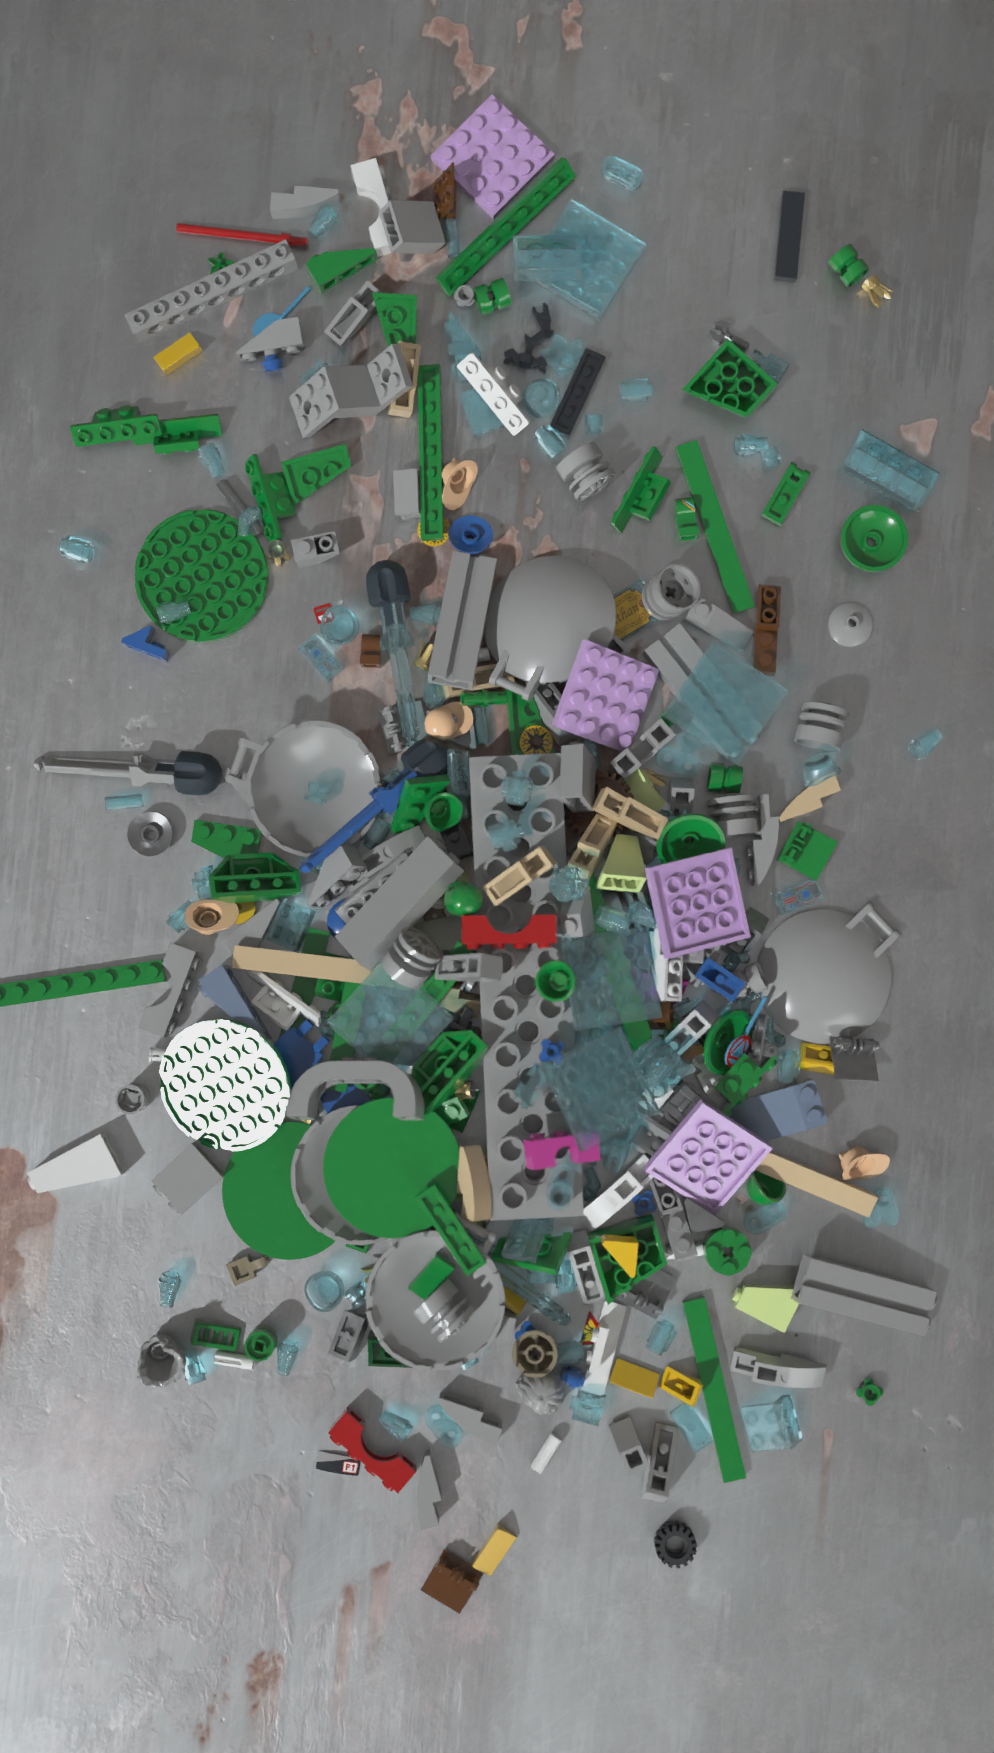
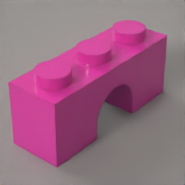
(542, 1149)

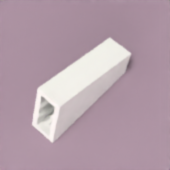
(81, 1165)

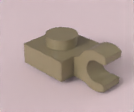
(244, 1269)

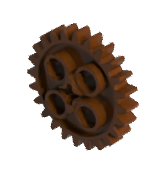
(581, 821)

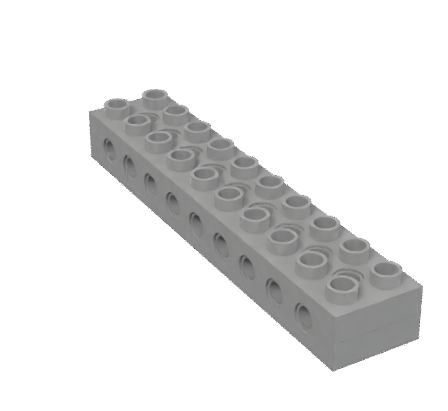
(502, 1006)

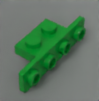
(116, 426)
(183, 433)
(644, 493)
(271, 497)
(740, 1078)

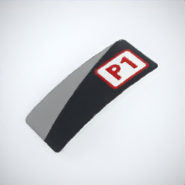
(337, 1464)

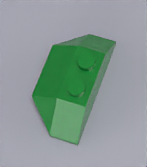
(253, 878)
(447, 1066)

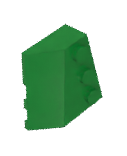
(732, 381)
(649, 1255)

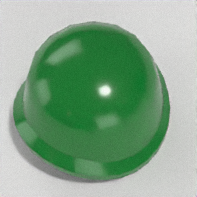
(443, 811)
(555, 981)
(765, 1189)

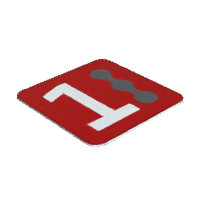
(320, 610)

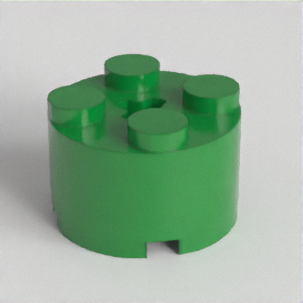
(726, 1263)

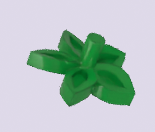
(219, 263)

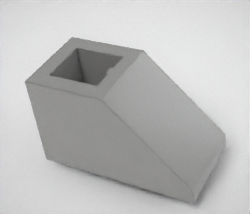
(315, 549)
(629, 1445)

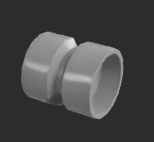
(754, 979)
(132, 1098)

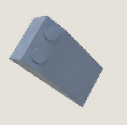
(229, 995)
(782, 1110)

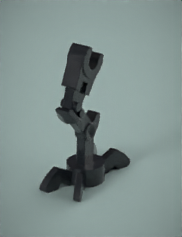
(526, 360)

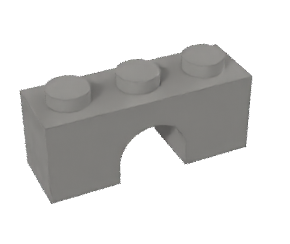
(642, 749)

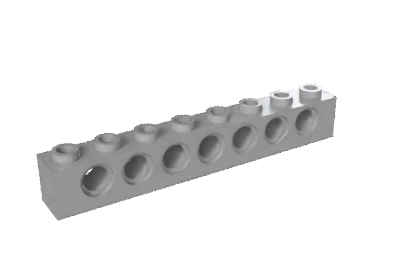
(211, 291)

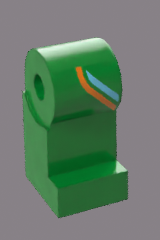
(685, 519)

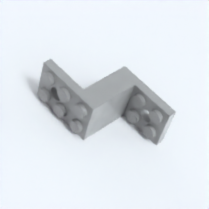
(350, 391)

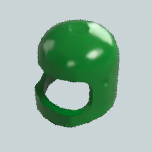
(463, 899)

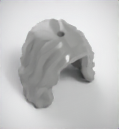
(160, 1361)
(548, 1386)

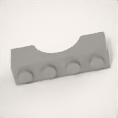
(180, 963)

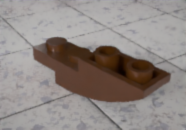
(766, 629)

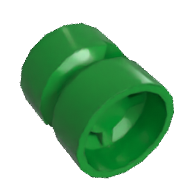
(848, 265)
(499, 293)
(723, 778)
(261, 1343)

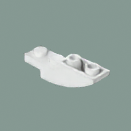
(667, 971)
(616, 1194)

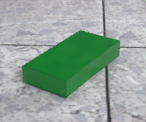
(431, 1276)

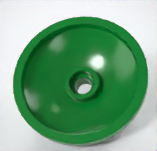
(881, 526)
(705, 832)
(720, 1036)

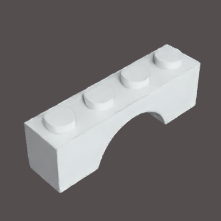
(369, 183)

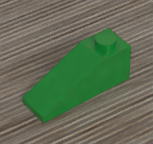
(336, 266)

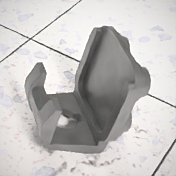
(683, 1101)

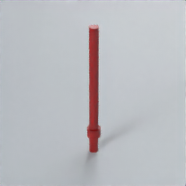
(241, 234)

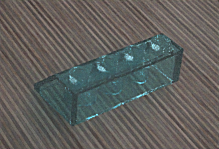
(889, 471)

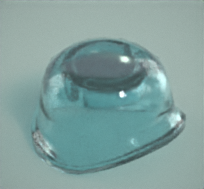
(541, 398)
(339, 625)
(818, 769)
(324, 1290)

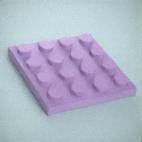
(493, 156)
(605, 696)
(697, 902)
(707, 1157)

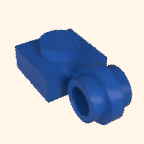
(572, 1376)

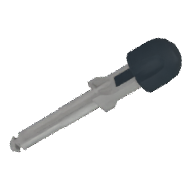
(190, 773)

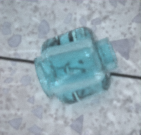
(517, 788)

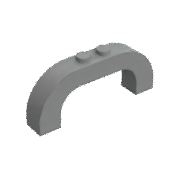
(315, 1081)

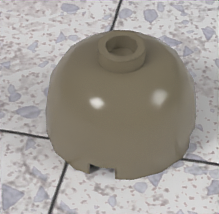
(535, 1353)

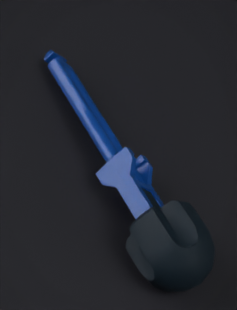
(422, 759)

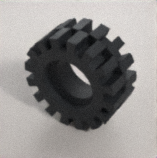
(682, 1556)

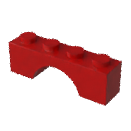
(539, 931)
(392, 1469)

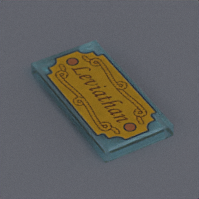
(630, 612)

